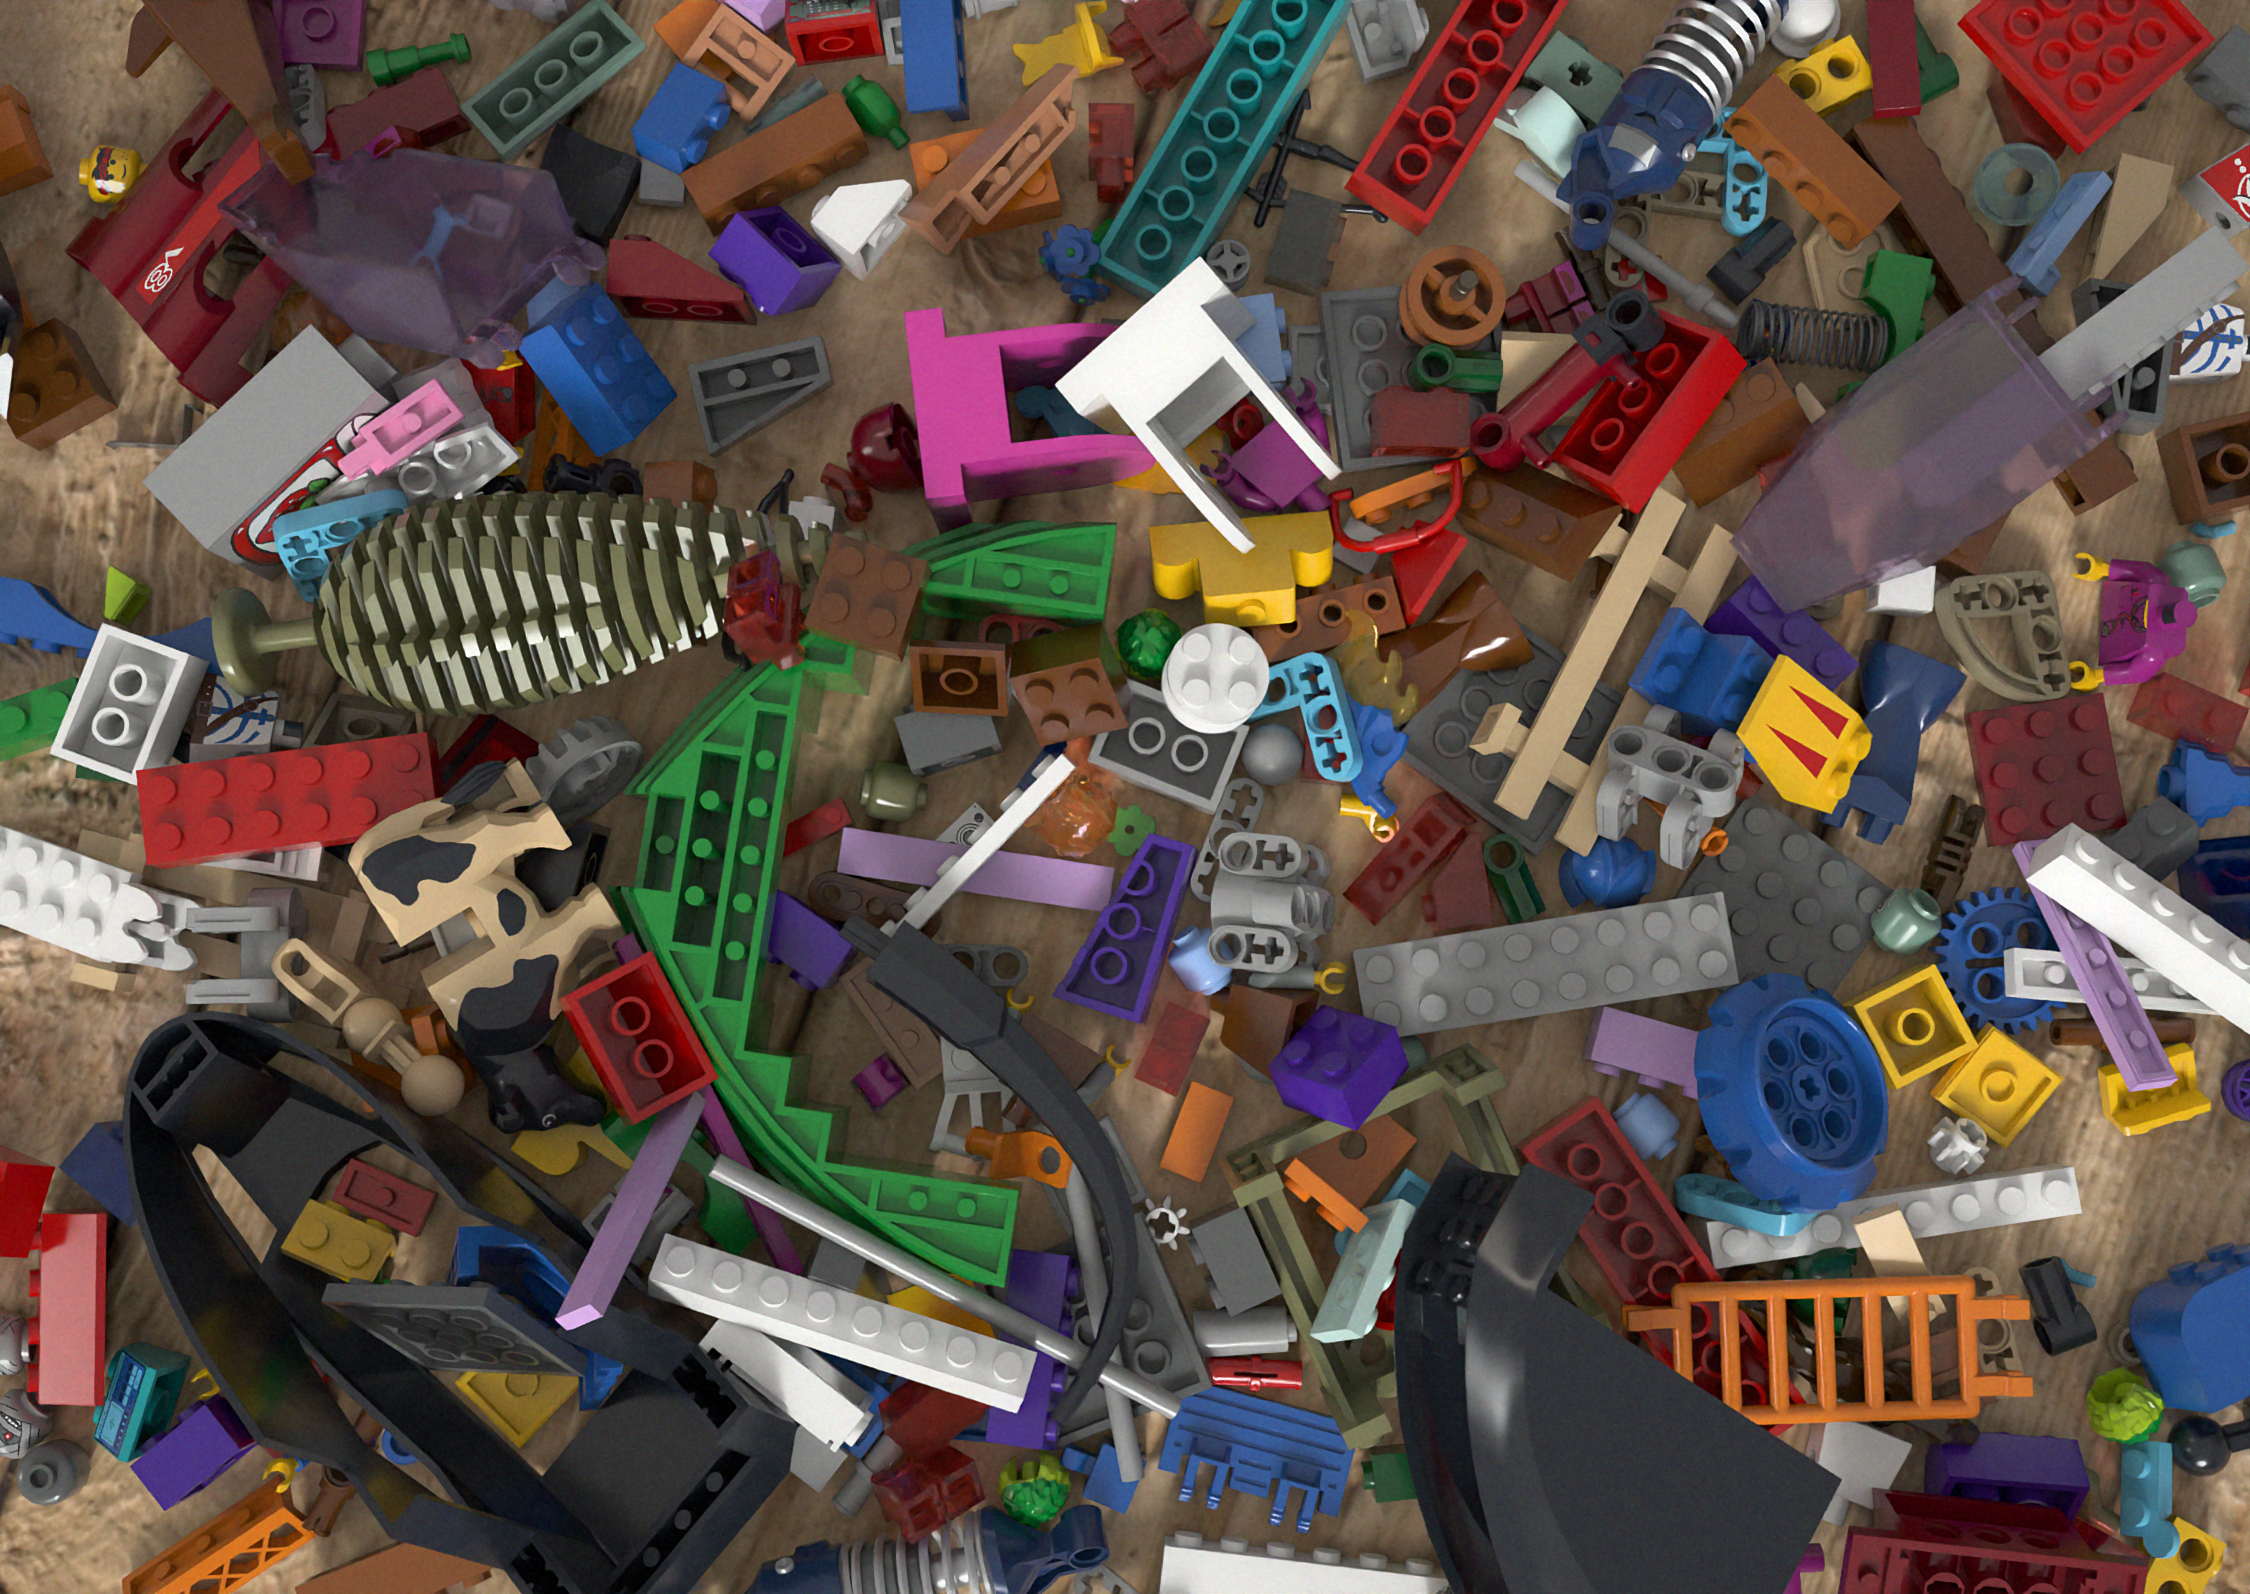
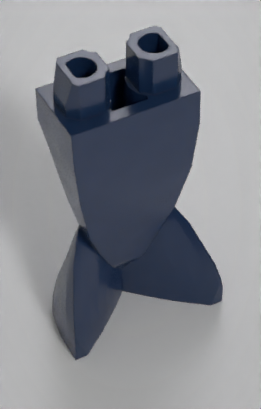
(1902, 701)

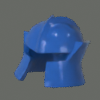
(1610, 874)

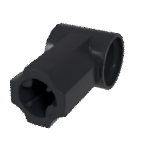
(1745, 267)
(2059, 1319)

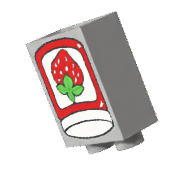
(274, 446)

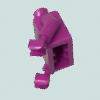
(1272, 468)

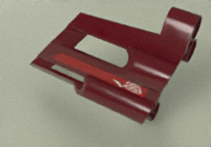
(156, 254)

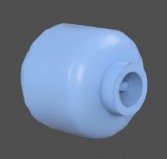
(1193, 964)
(1647, 1125)

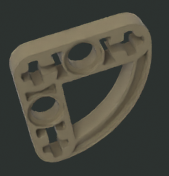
(2025, 613)

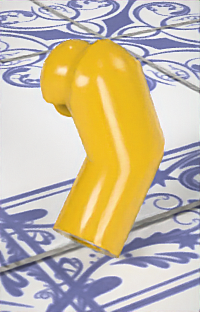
(1381, 828)

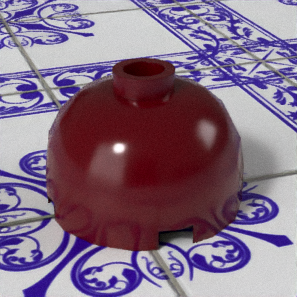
(886, 451)

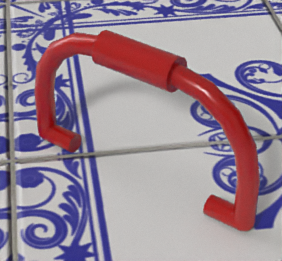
(1406, 537)

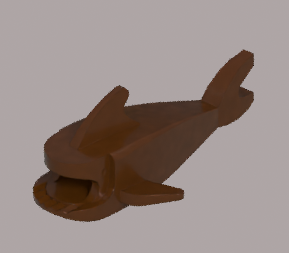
(239, 56)

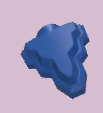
(2203, 782)

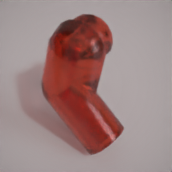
(854, 490)

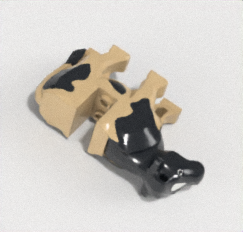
(506, 982)

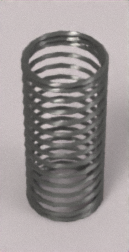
(1863, 350)

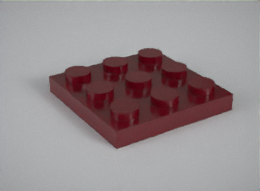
(2045, 769)

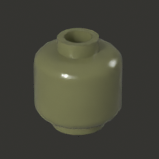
(892, 792)

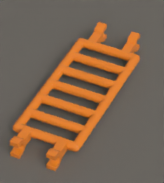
(1827, 1410)

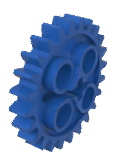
(1999, 919)

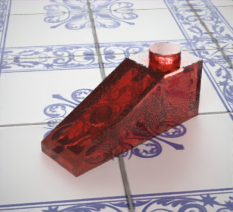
(1410, 856)

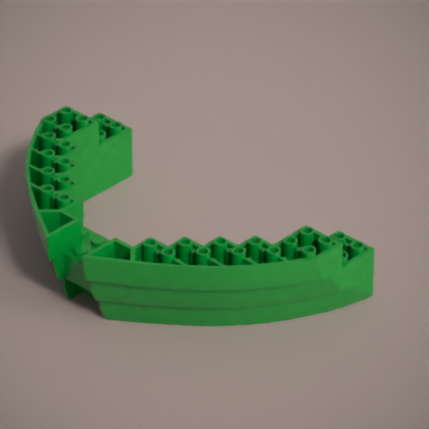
(714, 871)

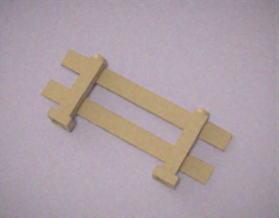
(1539, 750)
(350, 917)

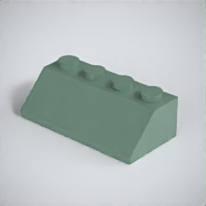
(553, 78)

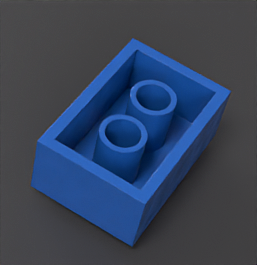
(597, 369)

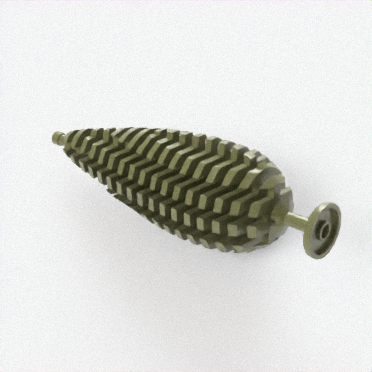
(514, 597)

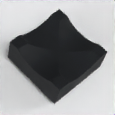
(592, 181)

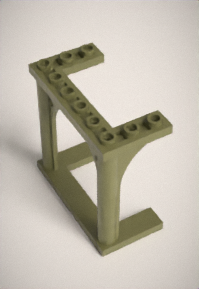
(1349, 1385)

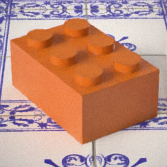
(1032, 203)

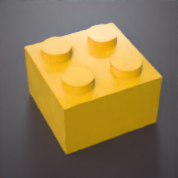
(1912, 1024)

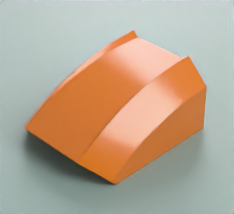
(20, 150)

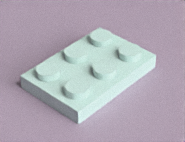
(1363, 1273)

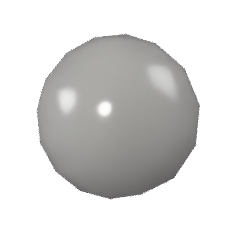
(1272, 754)

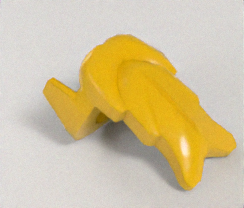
(1079, 45)

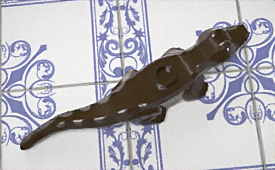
(1851, 1380)

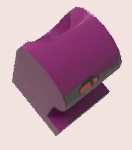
(880, 1082)

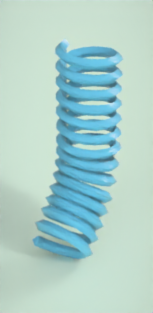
(2199, 527)
(2080, 1280)

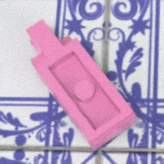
(402, 431)

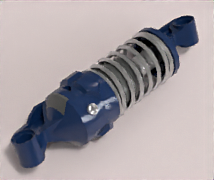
(1664, 110)
(1005, 1558)

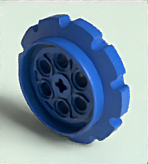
(1791, 1093)

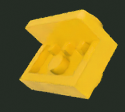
(2150, 1108)
(338, 1243)

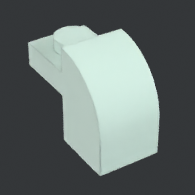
(1544, 125)

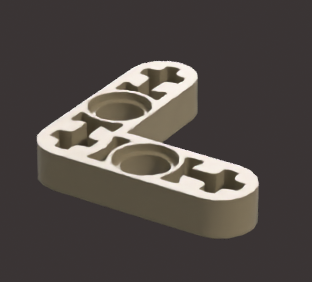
(1660, 203)

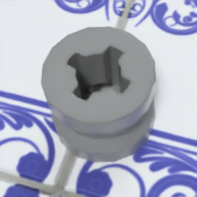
(1229, 255)

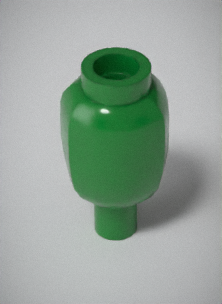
(875, 110)

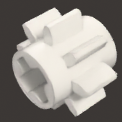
(1958, 1145)
(1168, 1234)

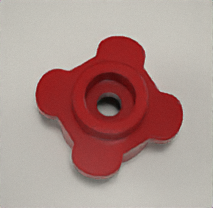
(1251, 421)

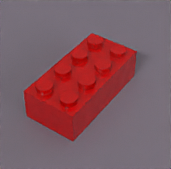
(1633, 438)

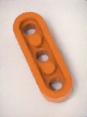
(1414, 492)

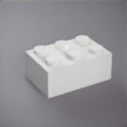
(128, 705)

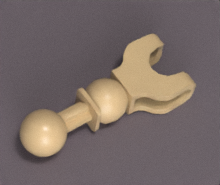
(370, 1025)

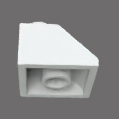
(861, 222)

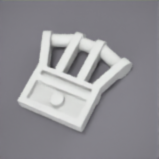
(961, 1076)

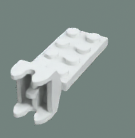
(89, 905)

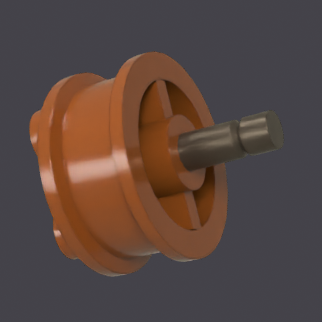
(1452, 298)

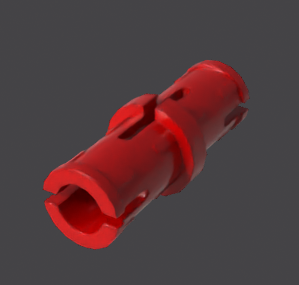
(1287, 1373)

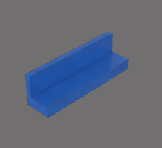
(934, 57)

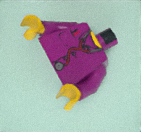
(2139, 625)

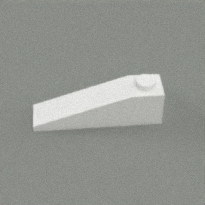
(441, 469)

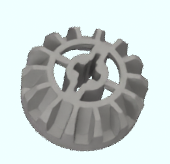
(584, 767)

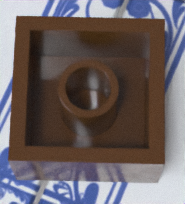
(55, 387)
(2208, 467)
(868, 597)
(1070, 684)

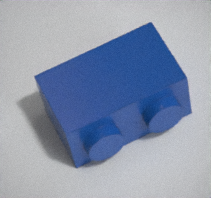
(681, 119)

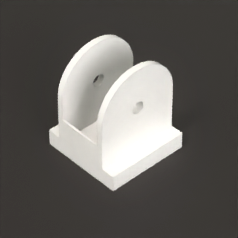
(1176, 375)

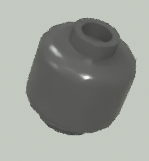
(53, 1472)

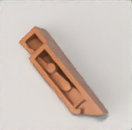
(995, 162)

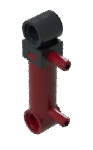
(1600, 351)

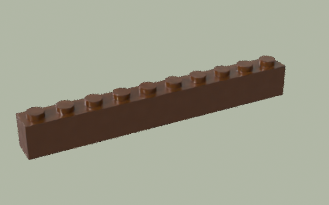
(1939, 227)

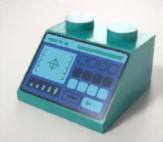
(139, 1398)

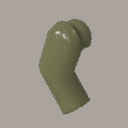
(2094, 1512)

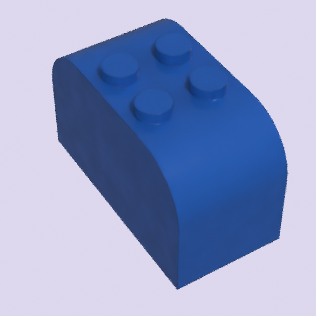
(2197, 1331)

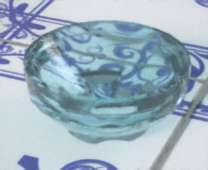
(1999, 202)

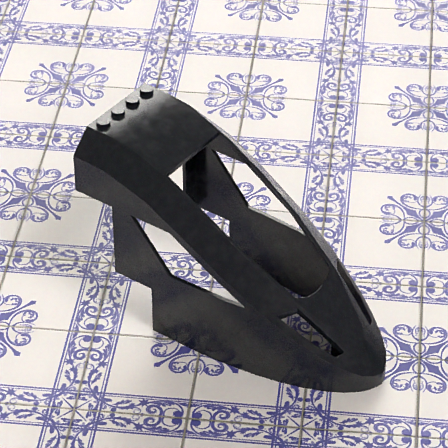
(631, 1500)

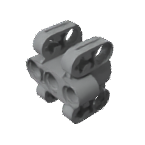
(1663, 768)
(1270, 905)
(264, 925)

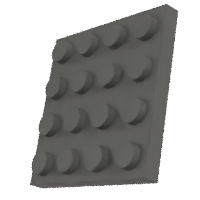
(1369, 352)
(1446, 726)
(1788, 898)
(456, 1327)
(1154, 1340)

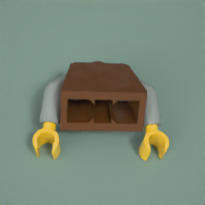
(1268, 1012)
(1082, 1067)

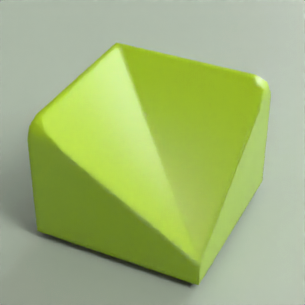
(124, 596)

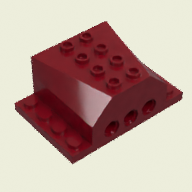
(1977, 1548)

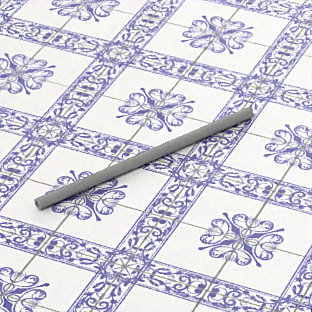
(937, 1282)

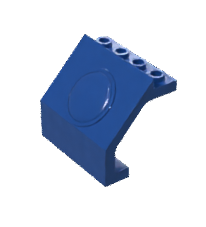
(527, 1274)

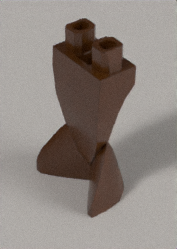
(1465, 632)

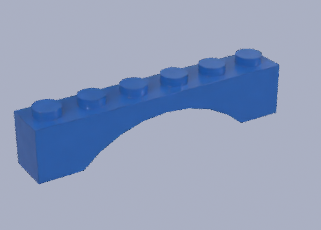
(37, 616)

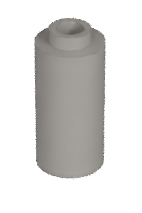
(1248, 1332)

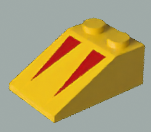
(1804, 737)

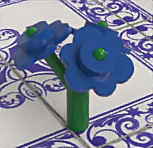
(1076, 253)

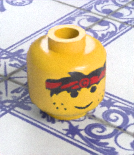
(110, 172)

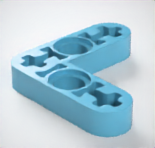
(1756, 190)
(319, 532)
(1301, 692)
(1735, 1205)

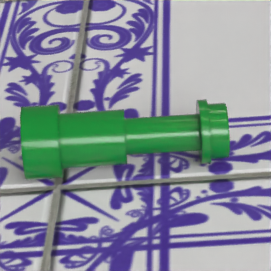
(389, 65)

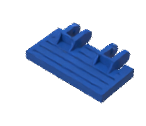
(1260, 1443)

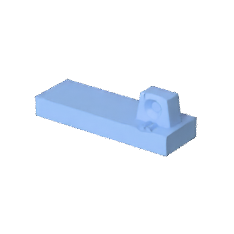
(2055, 229)

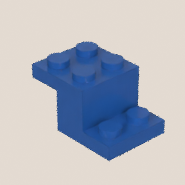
(1701, 675)

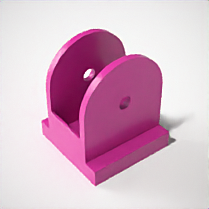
(967, 417)

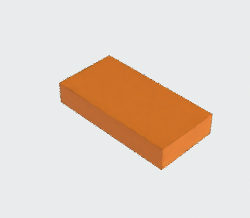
(1196, 1131)

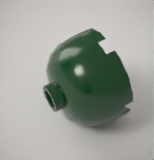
(1823, 1264)

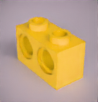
(1822, 90)
(2189, 1573)

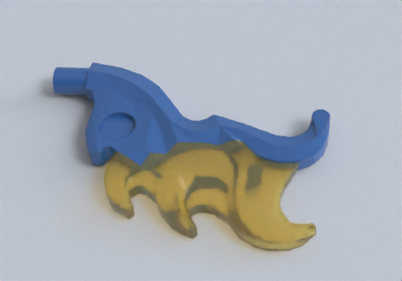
(1374, 706)

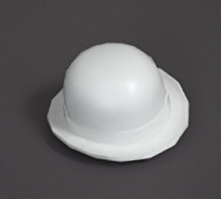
(1806, 26)

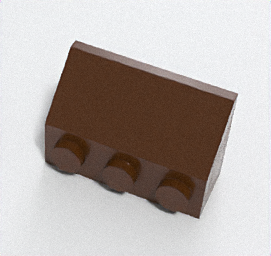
(1748, 427)
(1536, 517)

